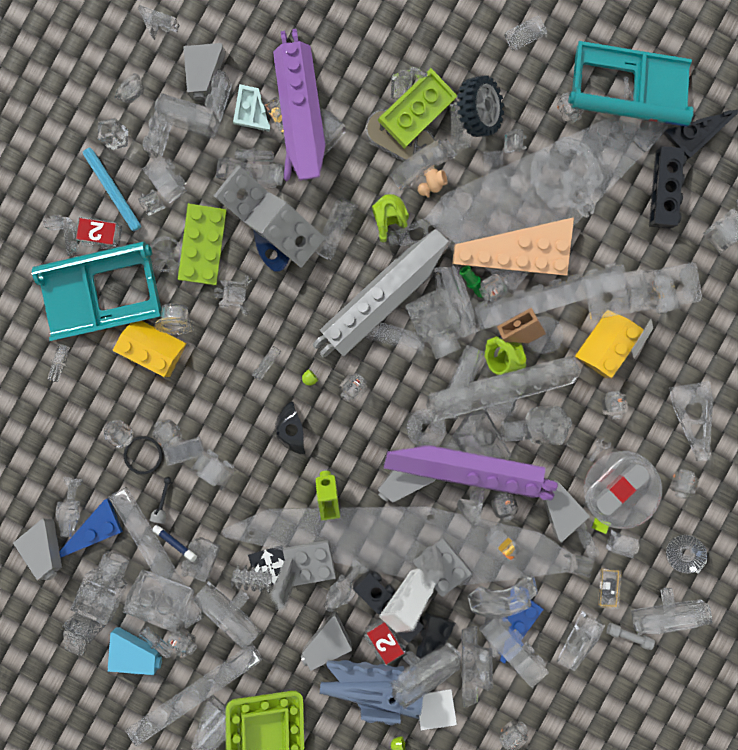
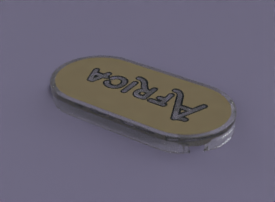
(386, 142)

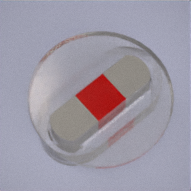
(622, 489)

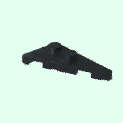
(698, 132)

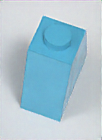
(131, 654)

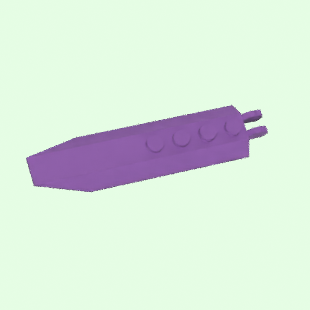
(299, 106)
(473, 470)

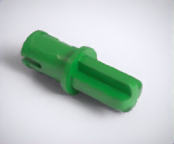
(472, 280)

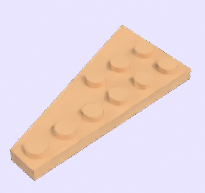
(530, 249)

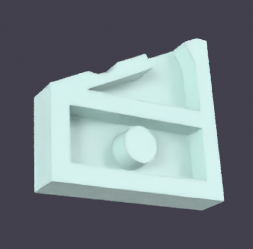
(250, 109)

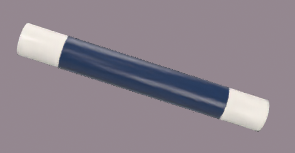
(174, 543)

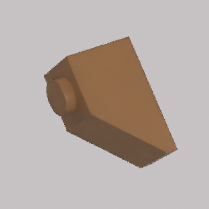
(522, 328)

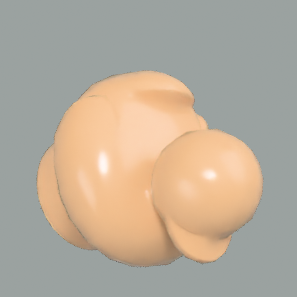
(435, 182)

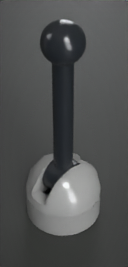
(159, 514)

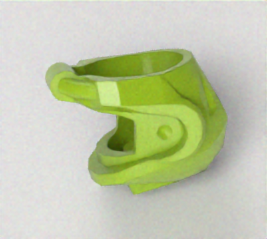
(389, 211)
(509, 358)

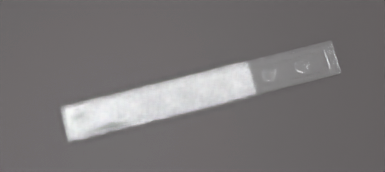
(149, 544)
(194, 694)

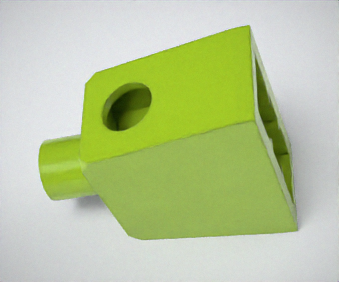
(327, 491)

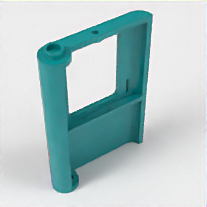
(659, 84)
(72, 294)

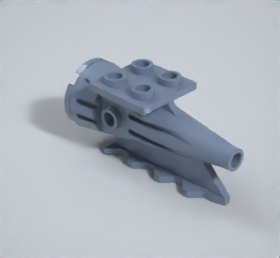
(370, 689)

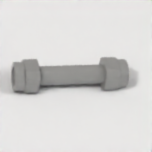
(644, 641)

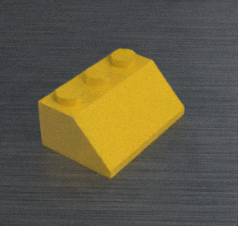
(609, 344)
(150, 347)

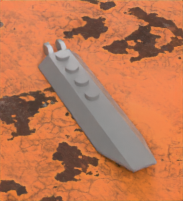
(382, 295)

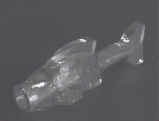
(68, 512)
(342, 591)

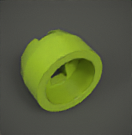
(309, 378)
(398, 743)

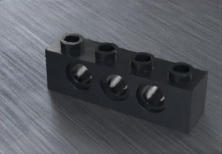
(658, 215)
(377, 601)

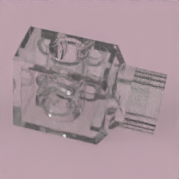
(436, 321)
(102, 589)

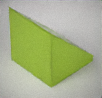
(597, 525)

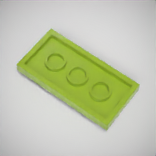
(417, 108)
(202, 244)

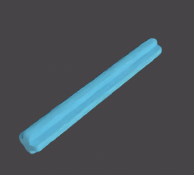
(111, 189)

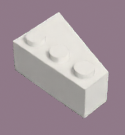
(407, 603)

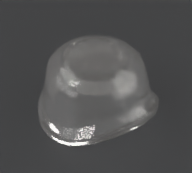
(130, 89)

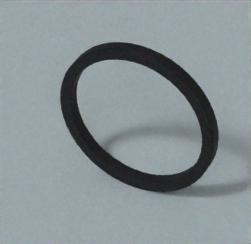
(143, 472)

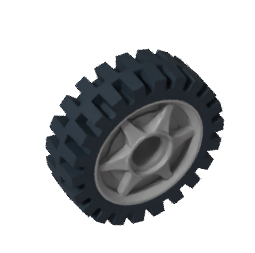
(480, 106)

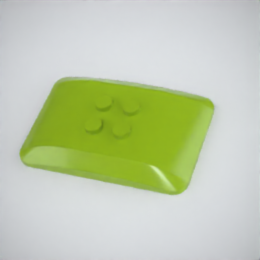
(265, 722)

